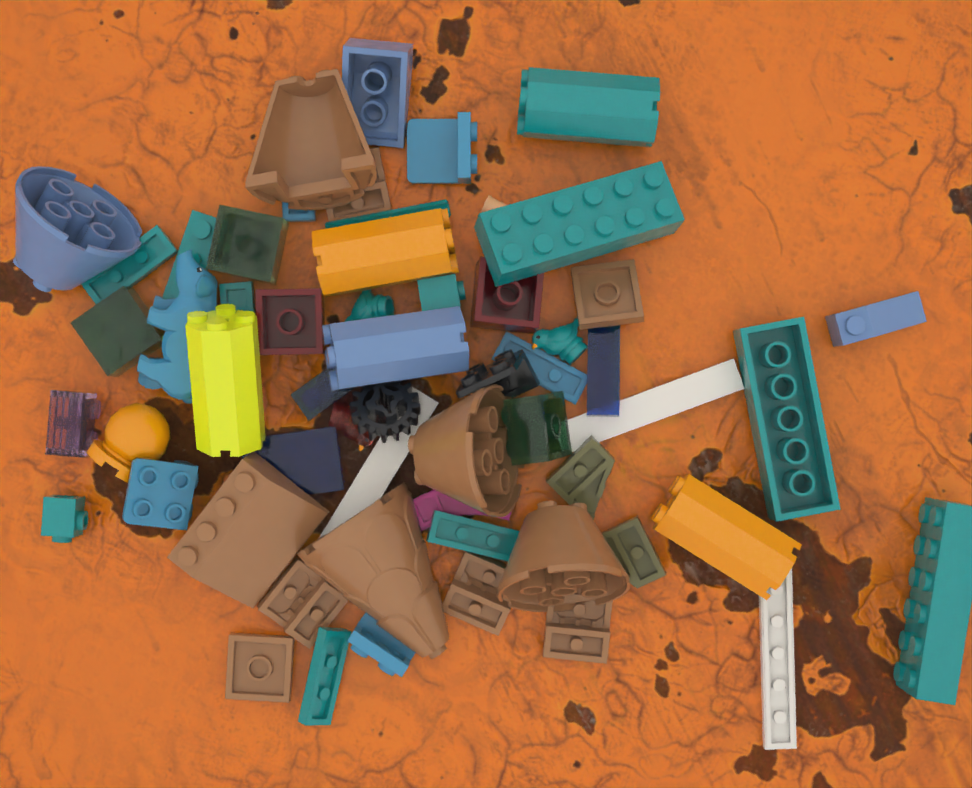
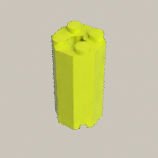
(225, 380)

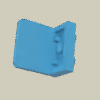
(441, 150)
(160, 493)
(377, 643)

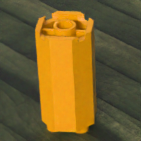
(384, 252)
(725, 535)

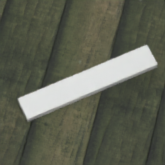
(659, 403)
(378, 469)
(778, 668)

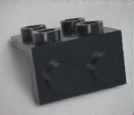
(509, 371)

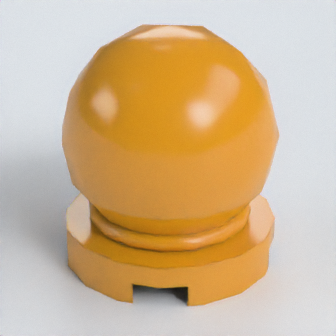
(131, 434)

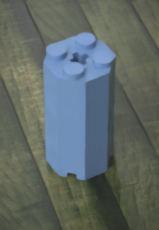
(395, 348)

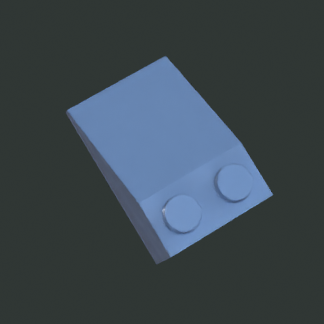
(379, 87)

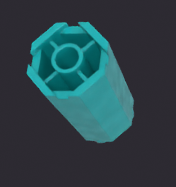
(588, 107)

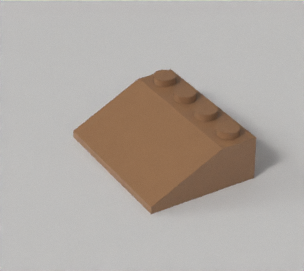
(248, 531)

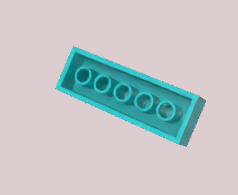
(578, 223)
(786, 419)
(937, 603)

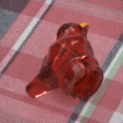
(341, 420)

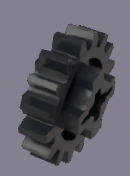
(375, 416)

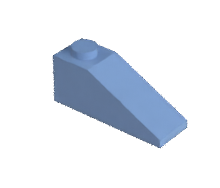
(875, 319)

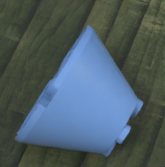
(68, 229)

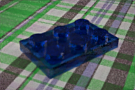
(306, 458)

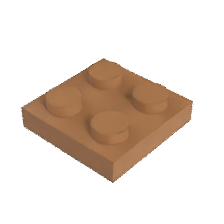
(607, 294)
(259, 667)

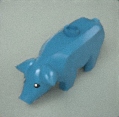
(196, 293)

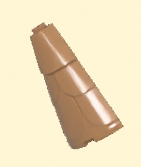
(385, 571)

